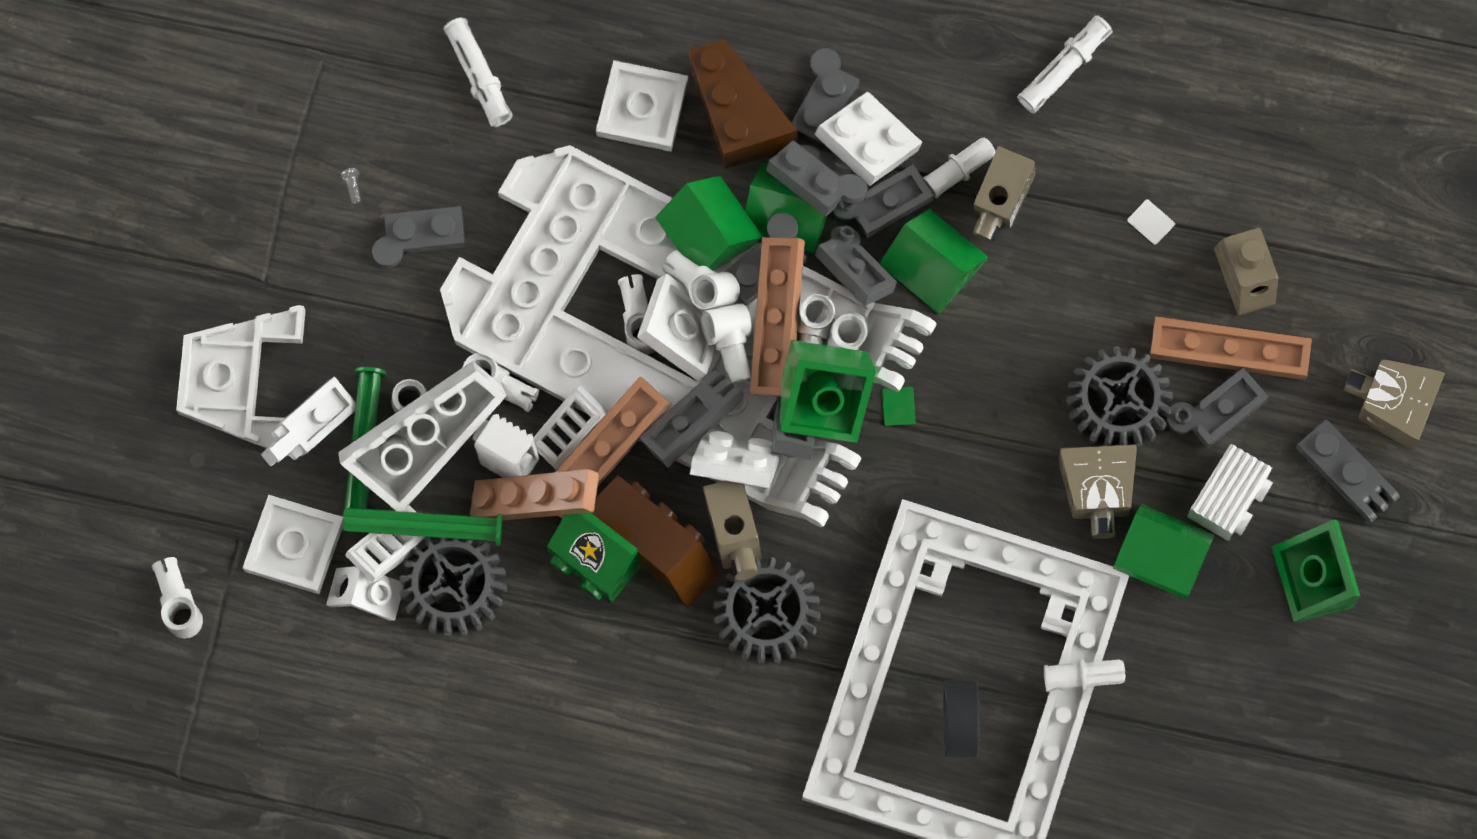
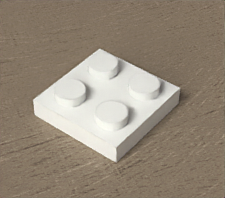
(642, 106)
(868, 138)
(675, 328)
(735, 459)
(293, 544)

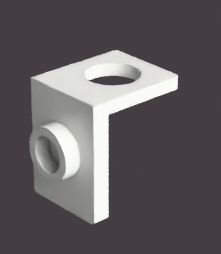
(376, 597)

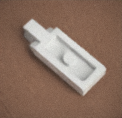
(310, 422)

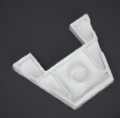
(223, 370)

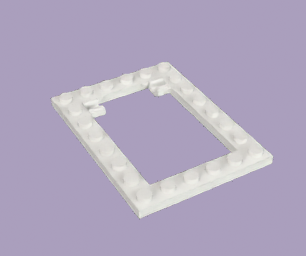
(947, 541)

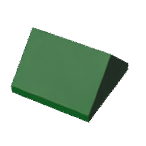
(770, 197)
(708, 223)
(932, 260)
(1163, 551)
(1316, 572)

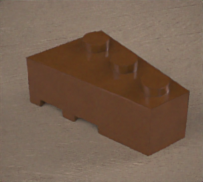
(737, 106)
(661, 543)

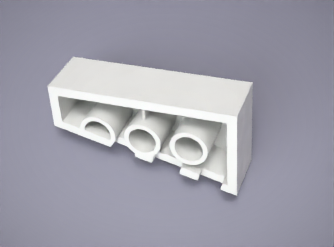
(422, 437)

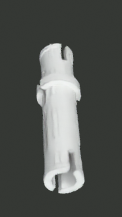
(1076, 52)
(484, 85)

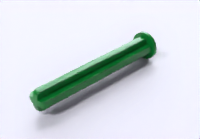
(364, 421)
(423, 524)

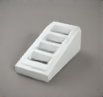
(589, 405)
(400, 552)

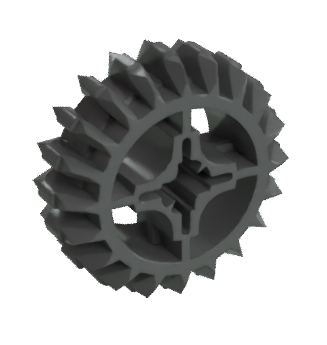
(1133, 406)
(437, 593)
(754, 625)

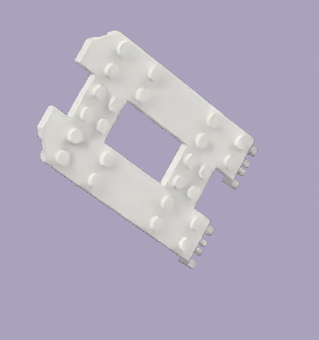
(522, 324)

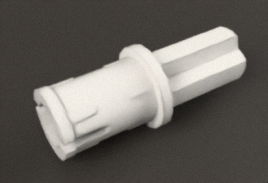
(959, 167)
(1084, 674)

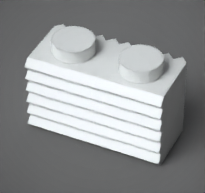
(505, 448)
(1230, 493)

